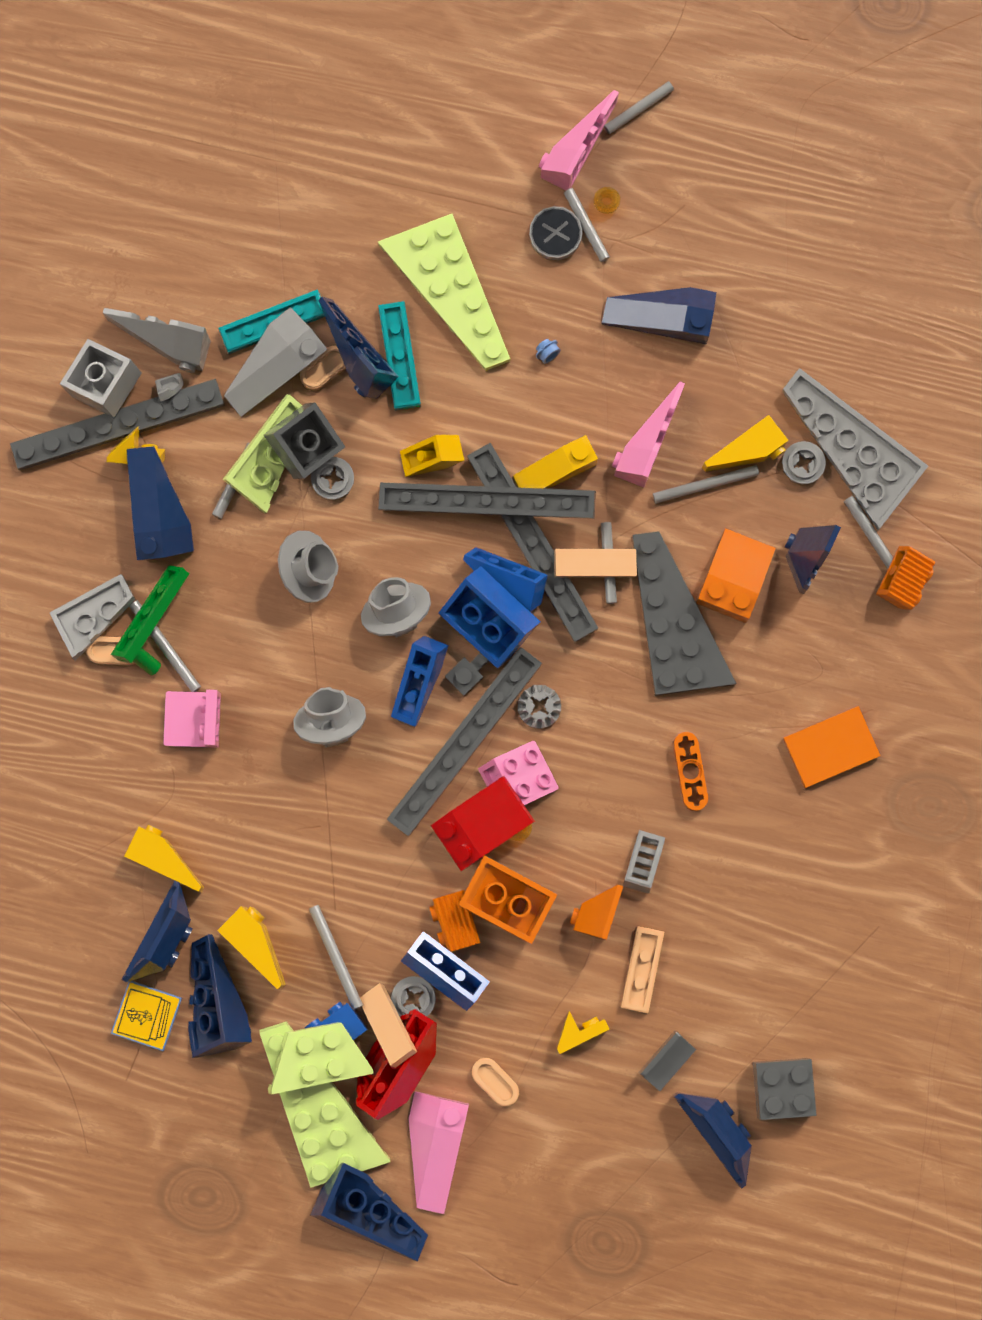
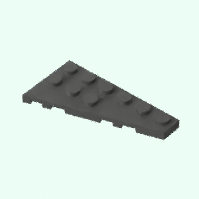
(677, 636)

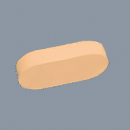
(322, 369)
(100, 651)
(495, 1082)

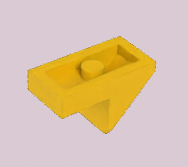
(119, 452)
(572, 1036)

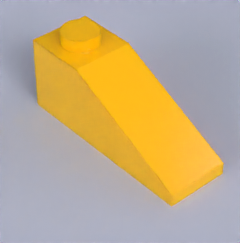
(753, 446)
(558, 465)
(159, 855)

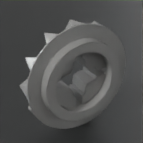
(807, 451)
(341, 488)
(539, 719)
(415, 985)

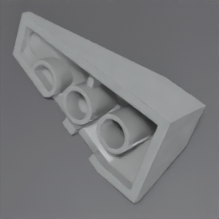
(177, 341)
(278, 356)

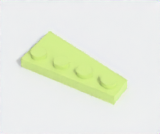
(259, 467)

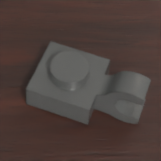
(466, 675)

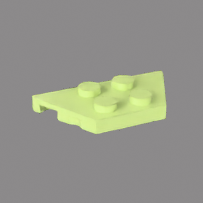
(316, 1058)

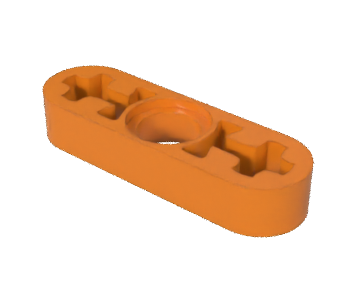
(700, 790)

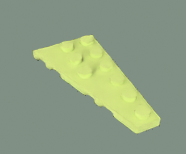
(445, 277)
(323, 1123)

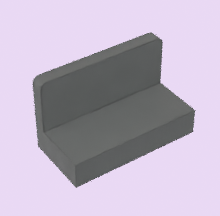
(667, 1060)

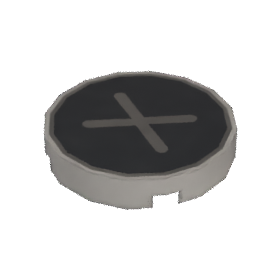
(555, 233)

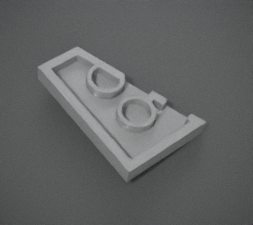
(91, 614)

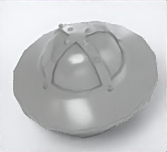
(307, 566)
(395, 608)
(329, 717)

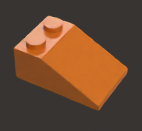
(735, 576)
(507, 899)

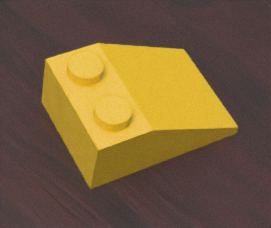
(253, 941)

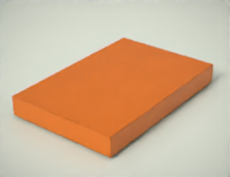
(831, 747)

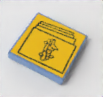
(146, 1015)

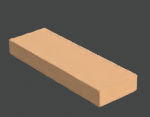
(595, 563)
(642, 969)
(387, 1025)

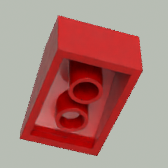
(482, 823)

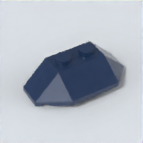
(162, 937)
(720, 1132)

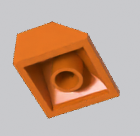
(597, 913)

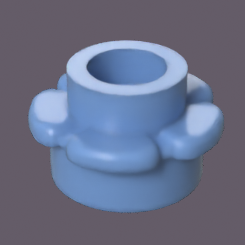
(547, 350)

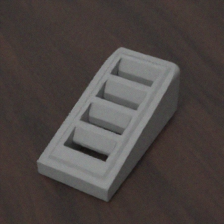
(636, 883)

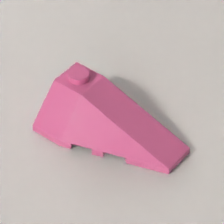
(571, 152)
(641, 451)
(435, 1140)

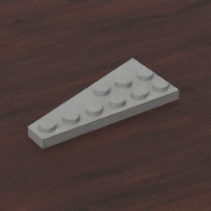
(864, 456)

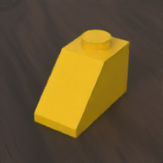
(432, 455)

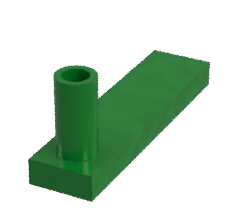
(130, 645)

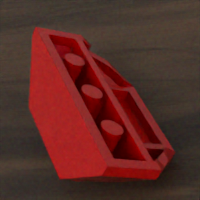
(392, 1086)

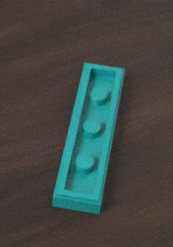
(251, 328)
(399, 355)

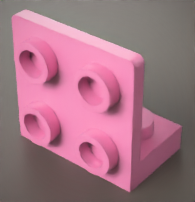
(192, 719)
(524, 770)

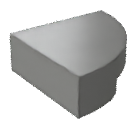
(169, 386)

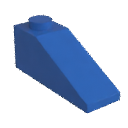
(520, 581)
(419, 679)

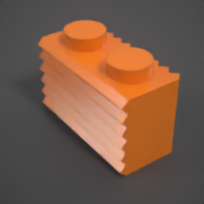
(906, 578)
(455, 922)

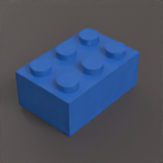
(489, 617)

